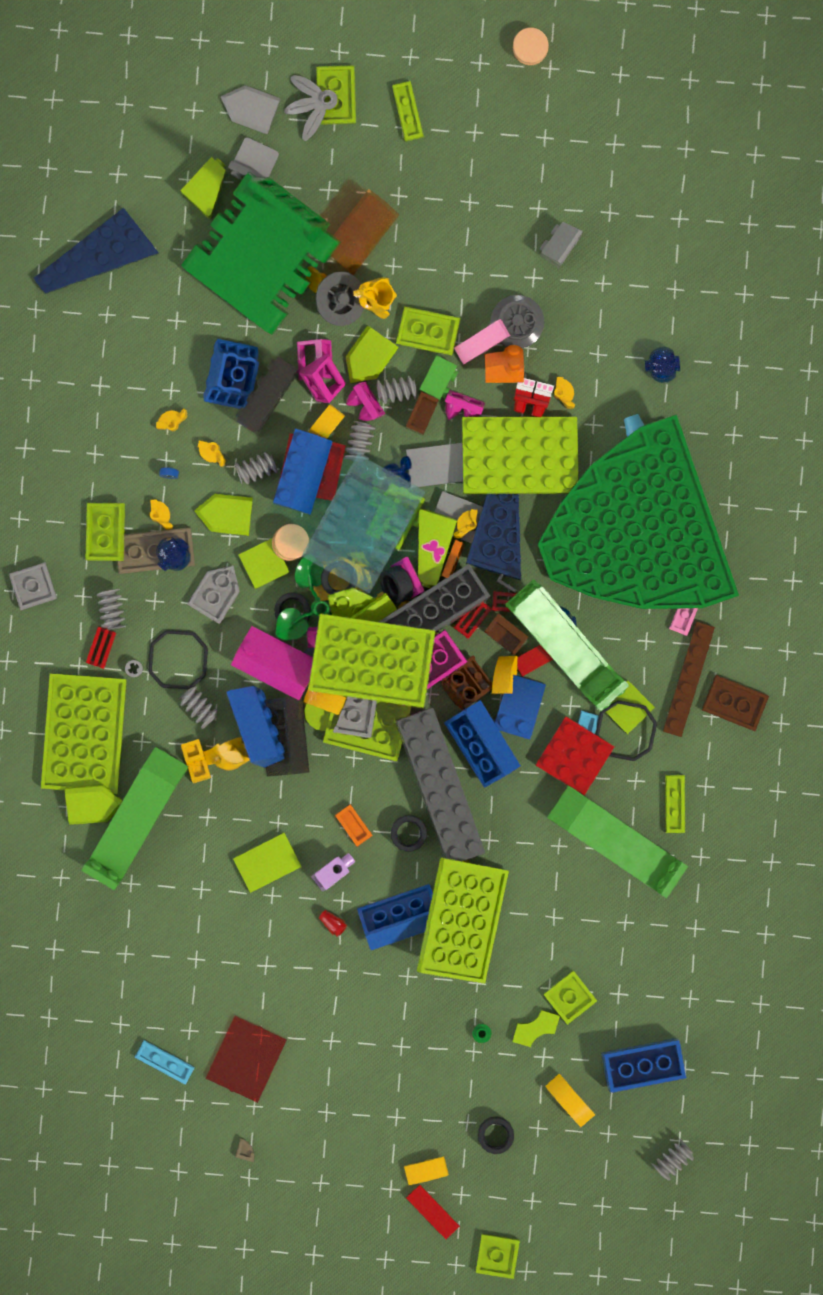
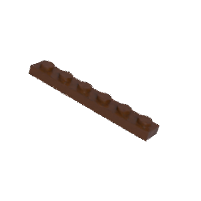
(688, 679)

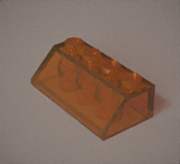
(362, 231)

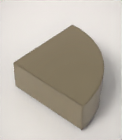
(245, 1151)

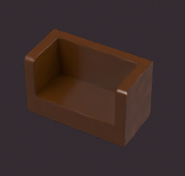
(422, 413)
(506, 634)

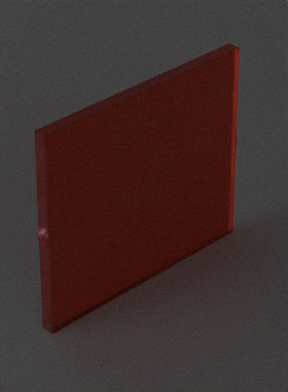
(246, 1059)

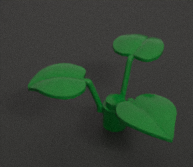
(290, 622)

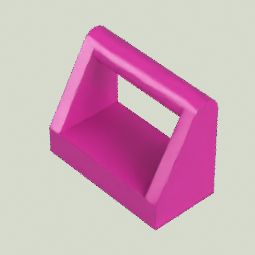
(321, 347)
(315, 382)
(407, 566)

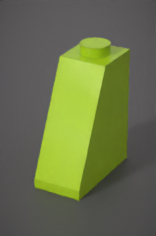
(206, 186)

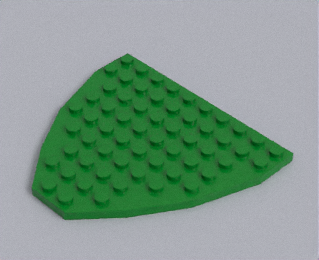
(640, 528)

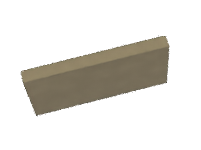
(141, 550)

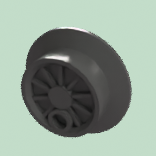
(336, 299)
(521, 318)

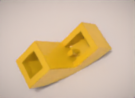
(570, 1100)

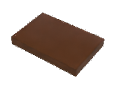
(735, 703)

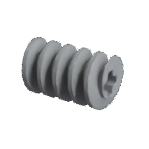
(396, 389)
(360, 440)
(256, 468)
(111, 609)
(198, 706)
(674, 1160)

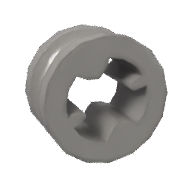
(139, 670)

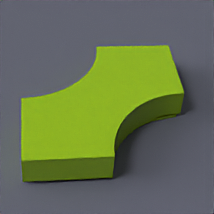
(544, 1024)

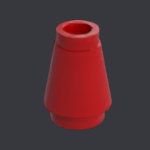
(334, 924)

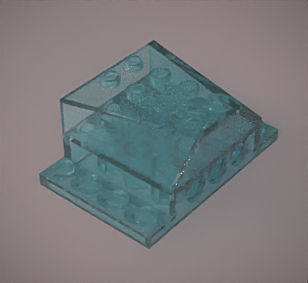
(363, 523)

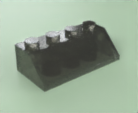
(267, 396)
(289, 721)

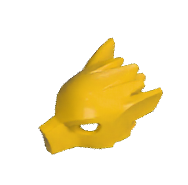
(376, 296)
(228, 755)

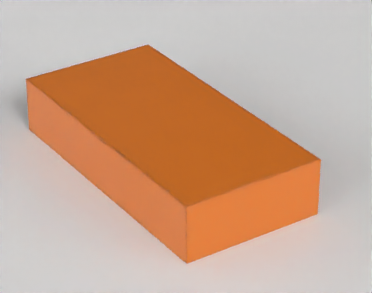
(453, 559)
(353, 825)

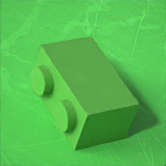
(438, 378)

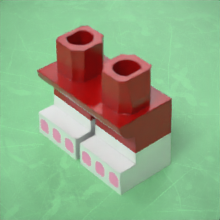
(539, 401)

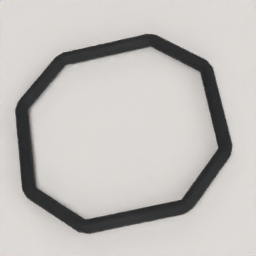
(180, 633)
(652, 733)

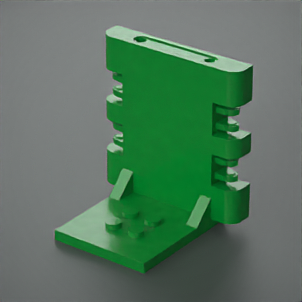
(262, 251)

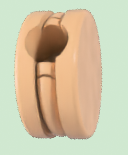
(530, 46)
(290, 542)

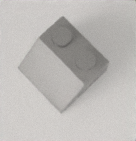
(560, 244)

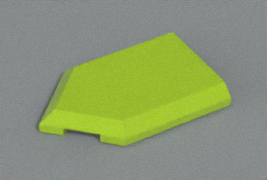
(369, 356)
(226, 514)
(348, 602)
(90, 804)

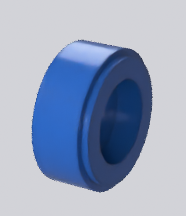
(169, 473)

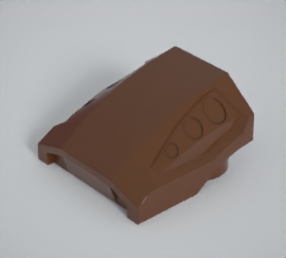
(466, 684)

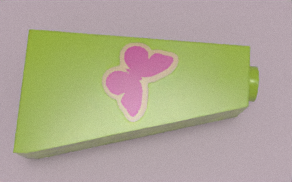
(434, 542)

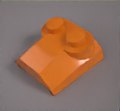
(505, 365)

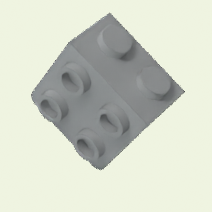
(253, 158)

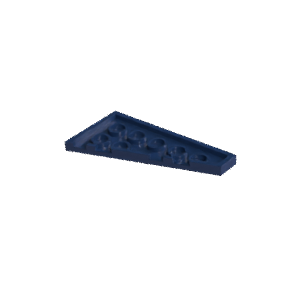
(105, 249)
(498, 537)

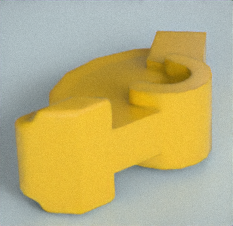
(316, 278)
(564, 392)
(171, 419)
(211, 452)
(161, 514)
(466, 523)

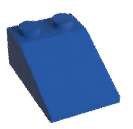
(520, 709)

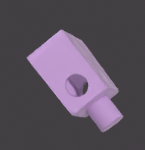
(326, 877)

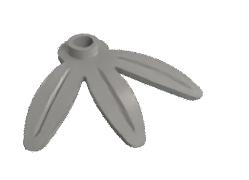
(307, 104)

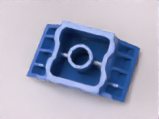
(231, 374)

